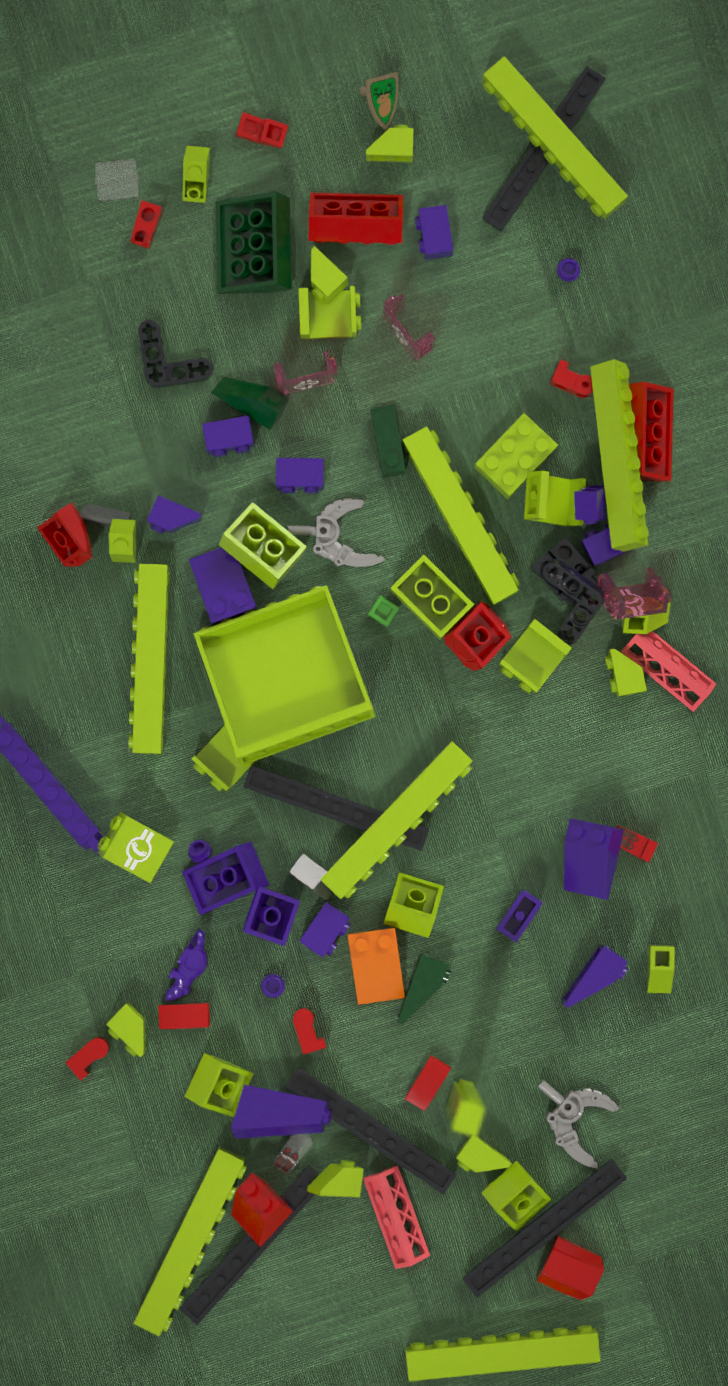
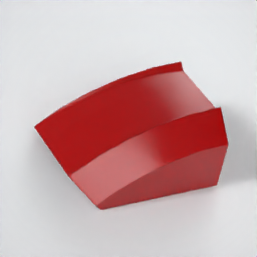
(67, 536)
(477, 636)
(571, 1269)

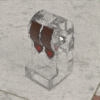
(292, 1152)

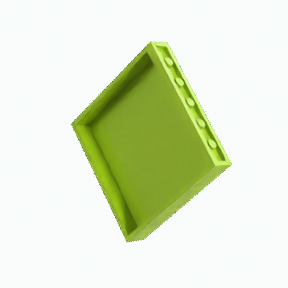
(283, 675)

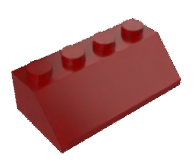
(355, 218)
(654, 429)

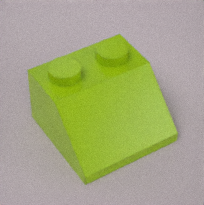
(413, 905)
(218, 1085)
(516, 1196)

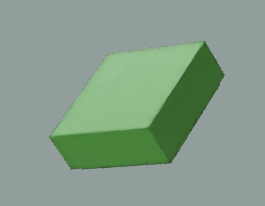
(383, 611)

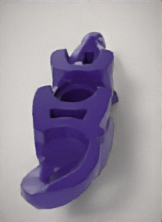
(192, 965)

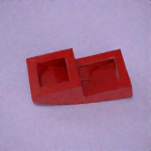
(261, 131)
(184, 1016)
(427, 1083)

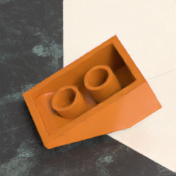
(376, 965)

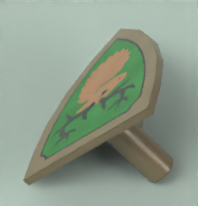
(382, 97)

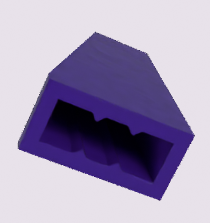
(278, 1114)

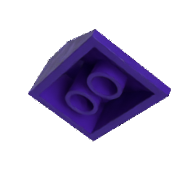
(222, 585)
(590, 858)
(225, 878)
(599, 972)

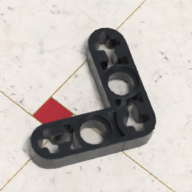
(168, 368)
(583, 601)

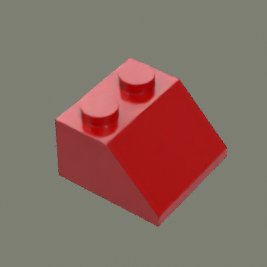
(259, 1209)

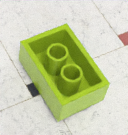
(515, 453)
(262, 545)
(431, 597)

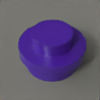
(568, 270)
(199, 851)
(272, 985)

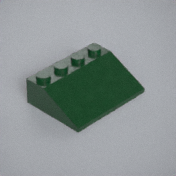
(253, 244)

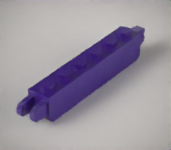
(48, 787)

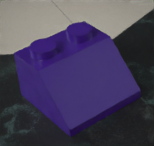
(271, 916)

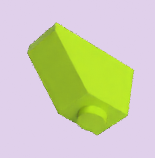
(393, 146)
(326, 278)
(122, 540)
(480, 1156)
(338, 1180)

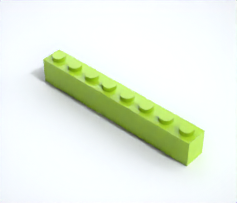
(554, 138)
(619, 455)
(460, 516)
(150, 659)
(396, 820)
(465, 1108)
(189, 1241)
(502, 1354)

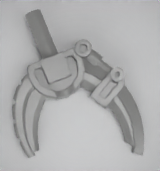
(327, 534)
(570, 1110)

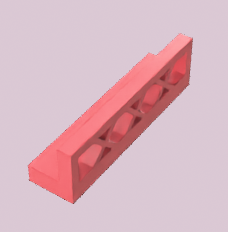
(672, 664)
(392, 1219)

